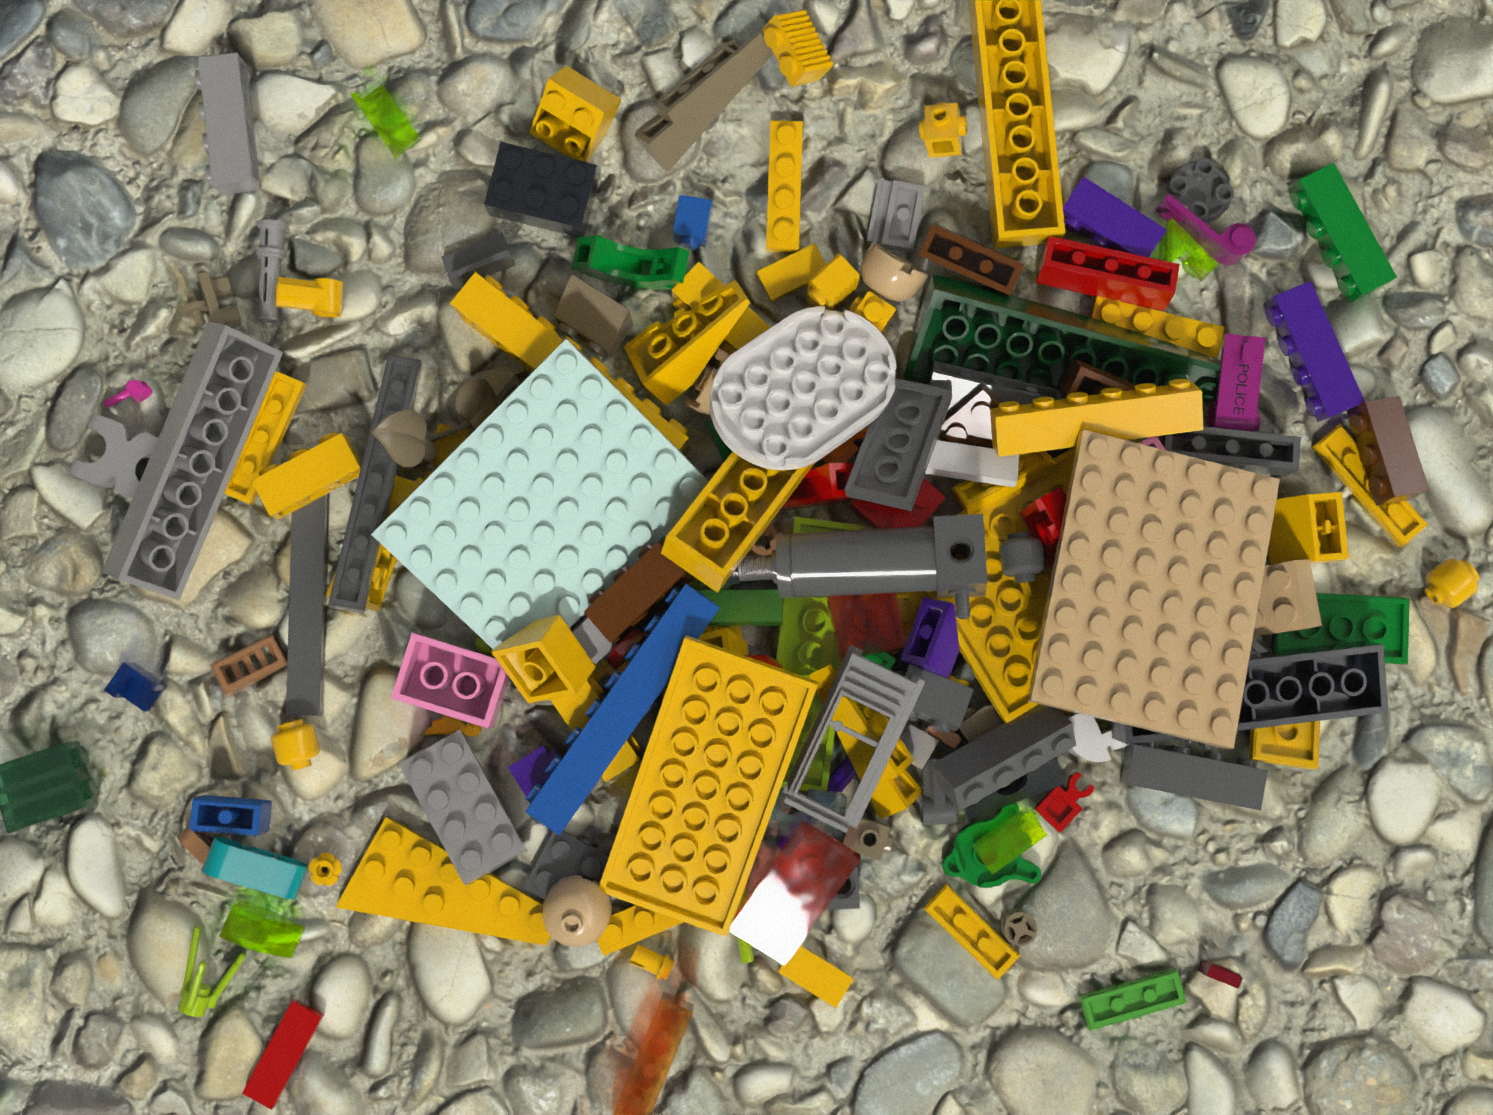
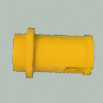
(652, 962)

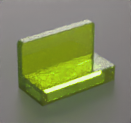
(387, 120)
(1009, 840)

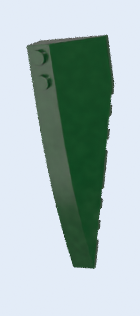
(1038, 342)

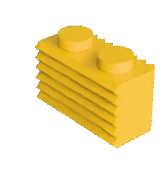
(797, 47)
(832, 284)

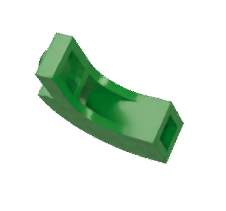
(630, 265)

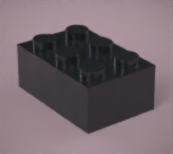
(542, 189)

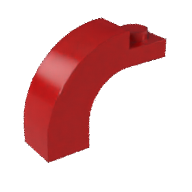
(821, 487)

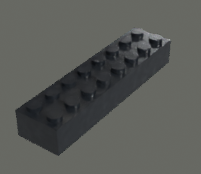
(1301, 688)

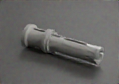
(270, 255)

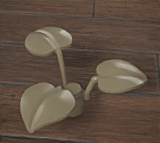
(405, 430)

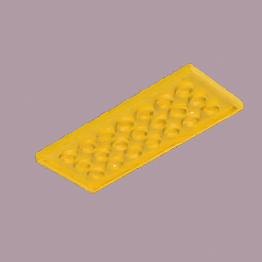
(707, 785)

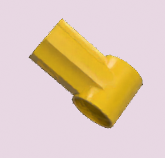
(319, 296)

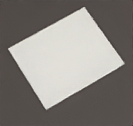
(919, 745)

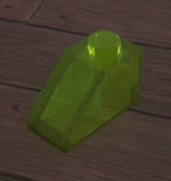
(262, 930)

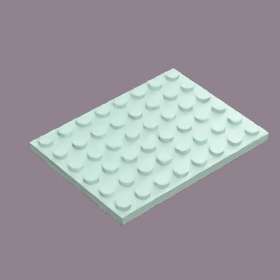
(542, 502)

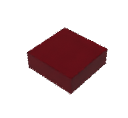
(621, 649)
(1220, 973)

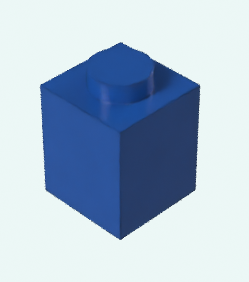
(692, 222)

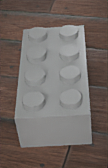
(463, 807)

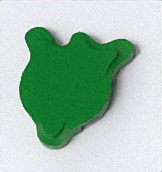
(965, 863)

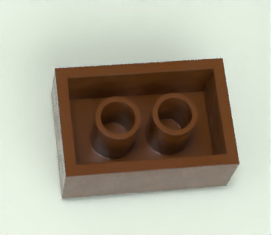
(636, 594)

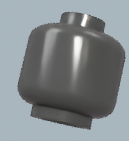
(1022, 556)

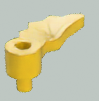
(450, 725)

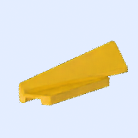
(896, 786)

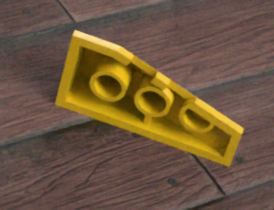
(676, 352)

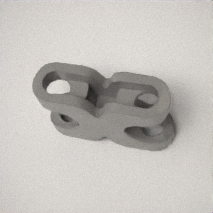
(123, 459)

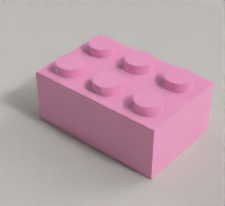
(451, 681)

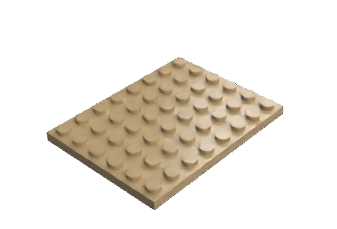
(1154, 590)

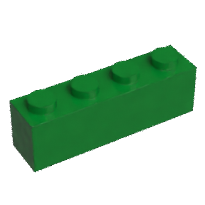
(1341, 233)

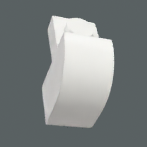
(1090, 741)

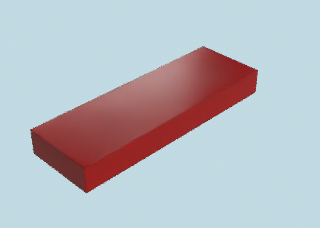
(283, 1054)

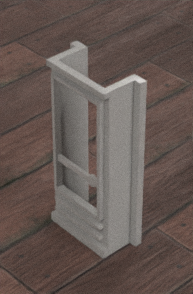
(878, 690)

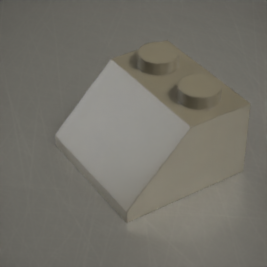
(592, 317)

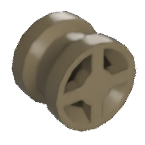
(1024, 930)

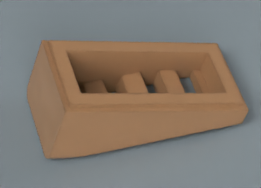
(243, 682)

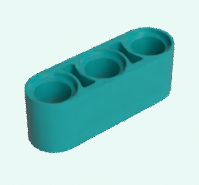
(254, 868)

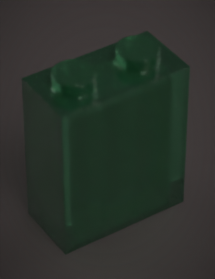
(46, 786)

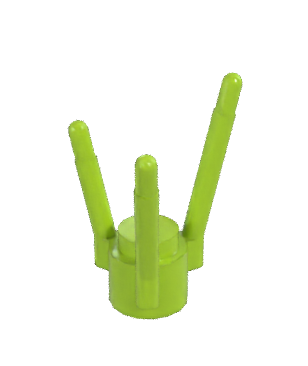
(195, 994)

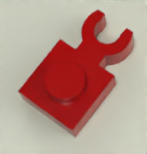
(1060, 805)

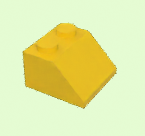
(545, 660)

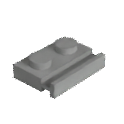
(896, 214)

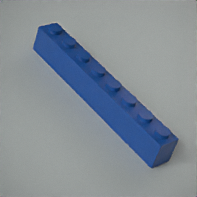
(621, 710)

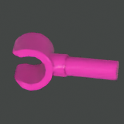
(137, 389)

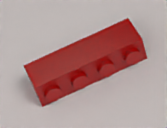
(1107, 273)

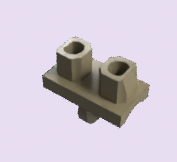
(210, 291)

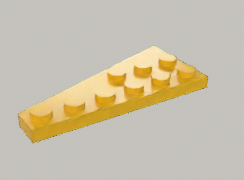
(417, 882)

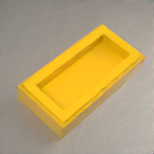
(791, 272)
(817, 975)

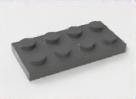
(899, 446)

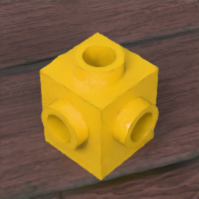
(943, 129)

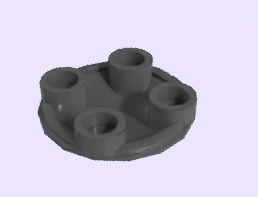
(1201, 189)

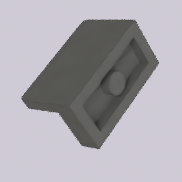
(482, 257)

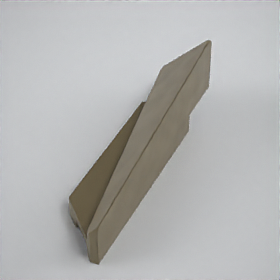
(700, 98)

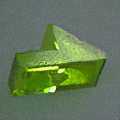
(1180, 245)

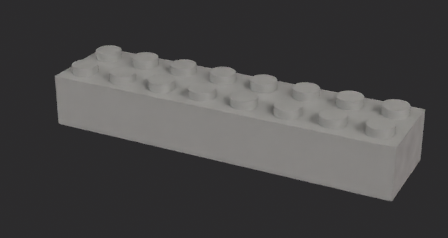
(192, 461)

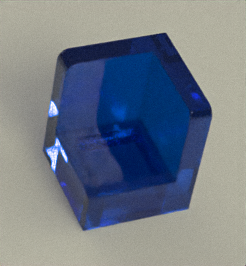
(136, 686)

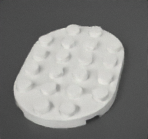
(802, 388)

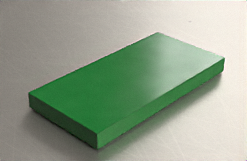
(1355, 619)

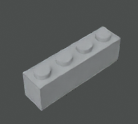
(228, 124)

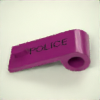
(1225, 248)
(1238, 384)

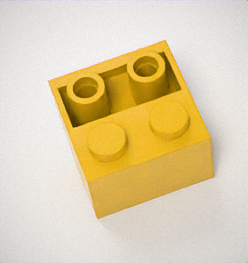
(574, 114)
(1309, 529)

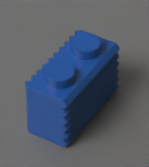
(230, 815)

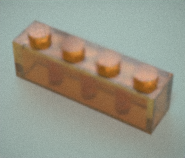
(654, 1056)

